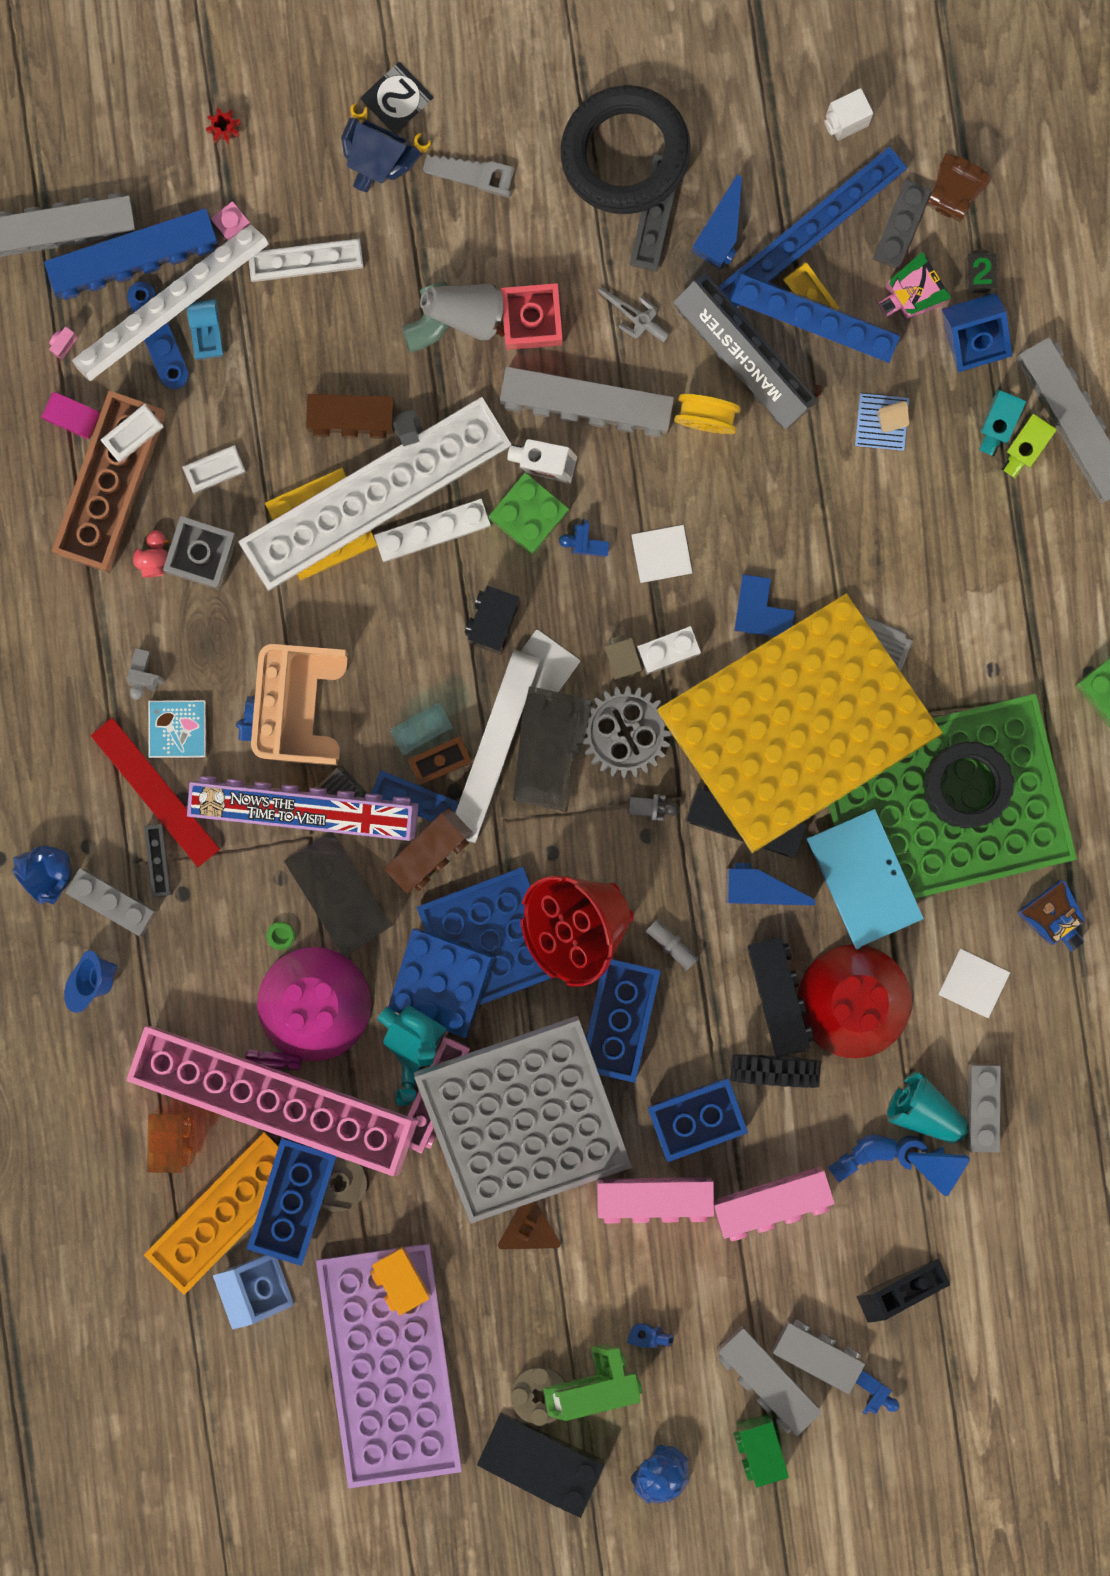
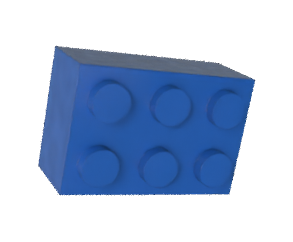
(697, 1119)

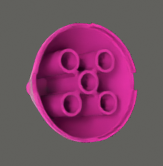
(314, 1003)

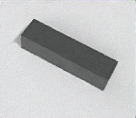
(158, 860)

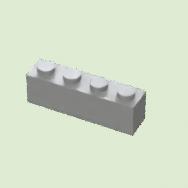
(769, 1381)

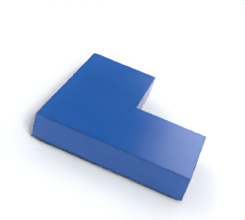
(752, 609)

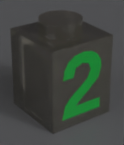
(980, 272)

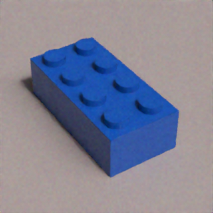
(621, 1018)
(291, 1202)

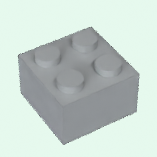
(200, 553)

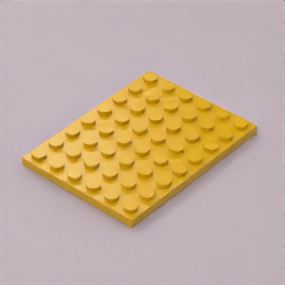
(799, 722)

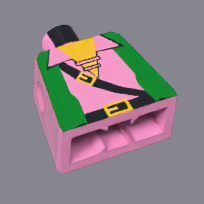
(914, 290)

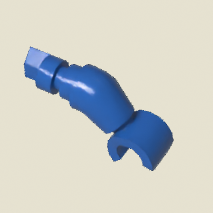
(872, 1149)

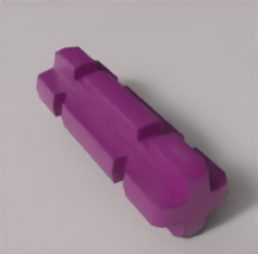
(275, 1060)

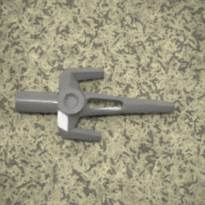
(642, 321)

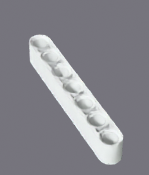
(496, 741)

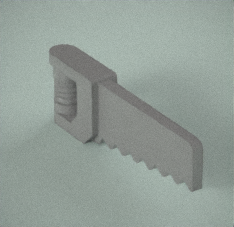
(471, 173)

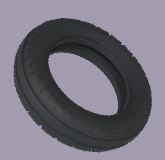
(613, 102)

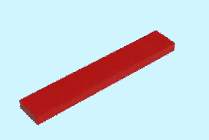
(155, 792)

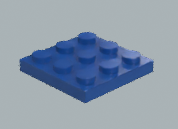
(441, 981)

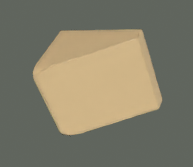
(893, 416)

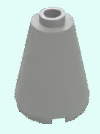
(465, 308)

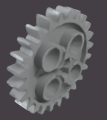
(604, 744)

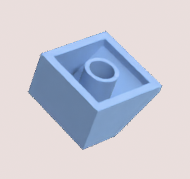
(253, 1291)

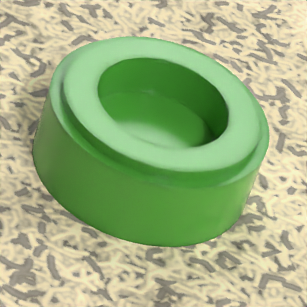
(280, 935)

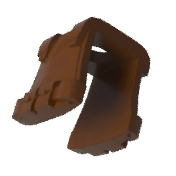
(957, 186)

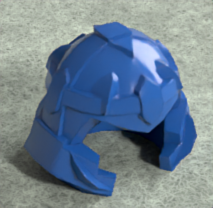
(43, 873)
(661, 1476)

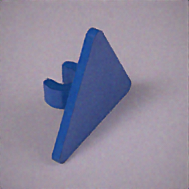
(940, 1168)

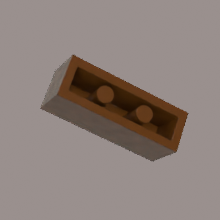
(350, 415)
(429, 851)

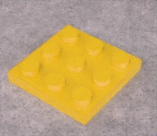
(292, 499)

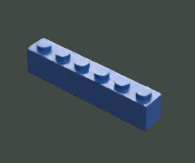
(131, 254)
(814, 317)

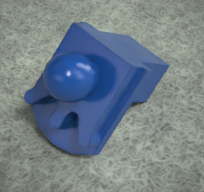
(581, 545)
(880, 1394)

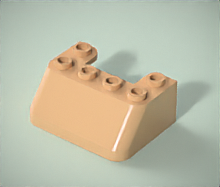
(288, 700)

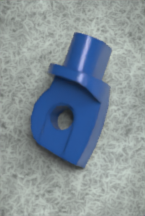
(245, 725)
(653, 1339)

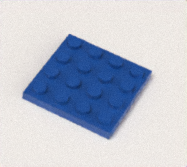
(490, 922)

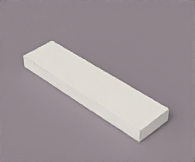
(306, 260)

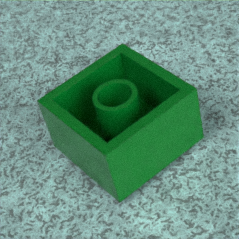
(762, 1449)

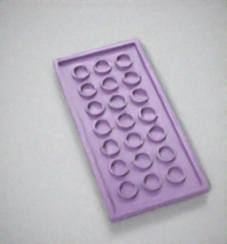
(387, 1374)

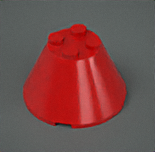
(574, 926)
(855, 1001)

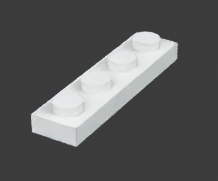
(432, 530)

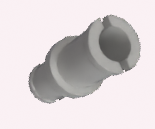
(672, 944)

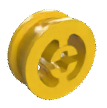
(707, 414)

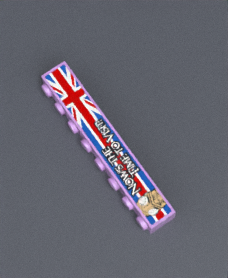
(303, 809)

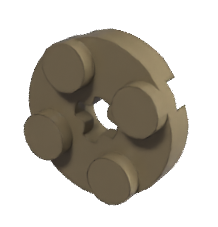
(351, 1194)
(523, 1395)

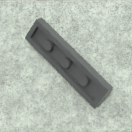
(651, 231)

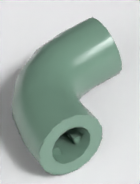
(425, 330)

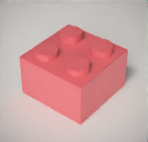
(531, 316)

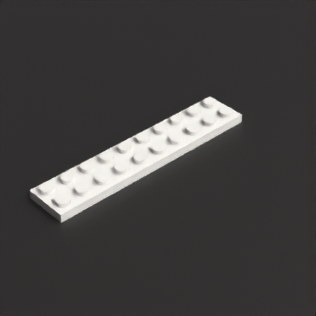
(374, 494)

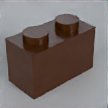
(440, 761)

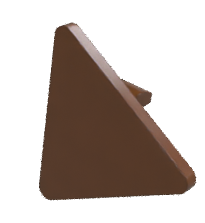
(529, 1230)

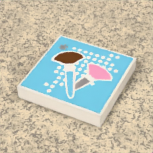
(177, 729)

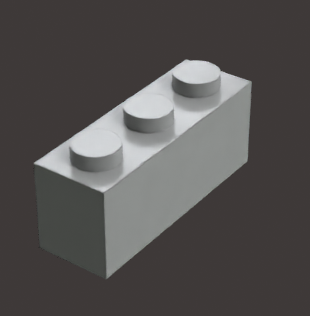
(111, 902)
(983, 1108)
(818, 1355)

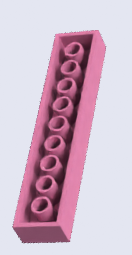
(272, 1100)

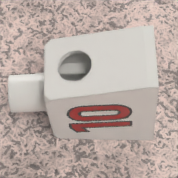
(555, 461)

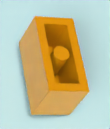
(400, 1281)

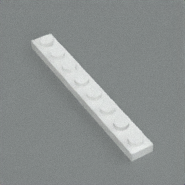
(170, 302)

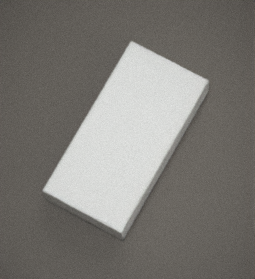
(132, 433)
(214, 469)

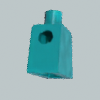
(1003, 407)

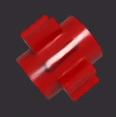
(231, 124)

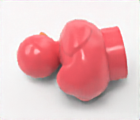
(152, 561)

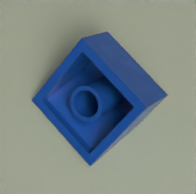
(977, 332)

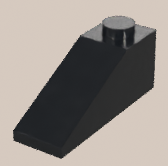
(903, 1291)

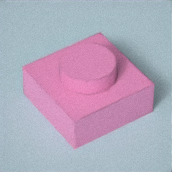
(230, 221)
(62, 342)

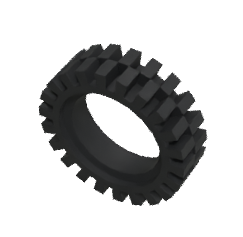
(775, 1072)

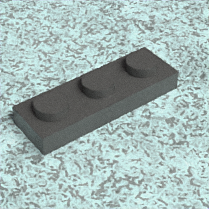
(901, 224)

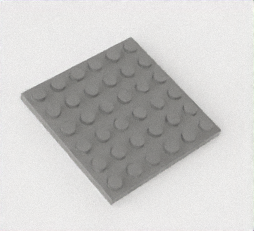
(523, 1119)

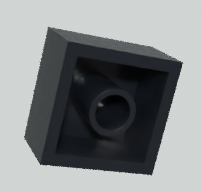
(493, 619)

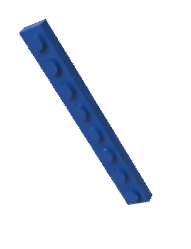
(821, 220)

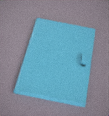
(865, 878)

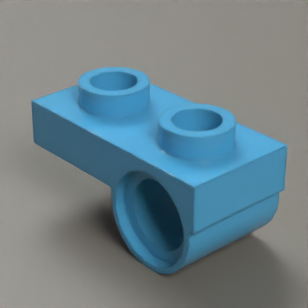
(205, 329)

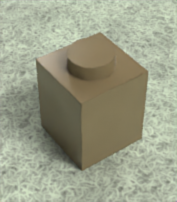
(622, 657)

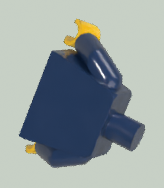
(376, 151)

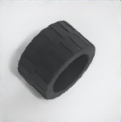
(993, 760)

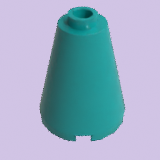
(926, 1111)

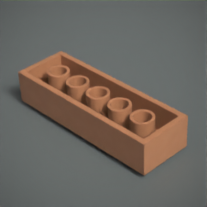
(104, 491)

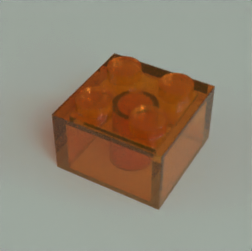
(169, 1141)

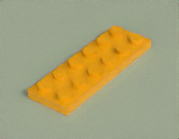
(215, 1218)

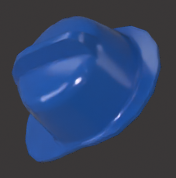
(88, 980)

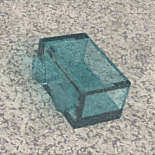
(421, 729)

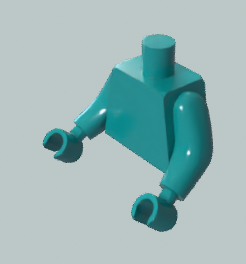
(413, 1041)

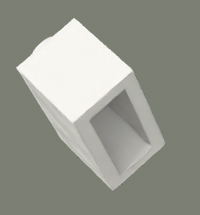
(848, 115)
(668, 650)

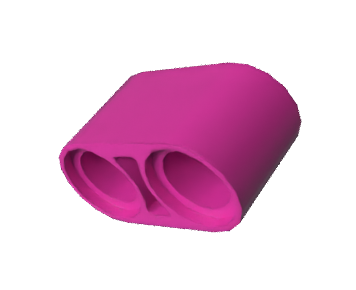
(70, 415)

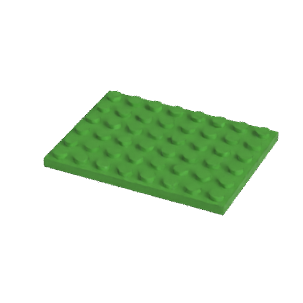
(946, 857)

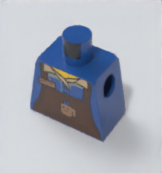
(1055, 916)

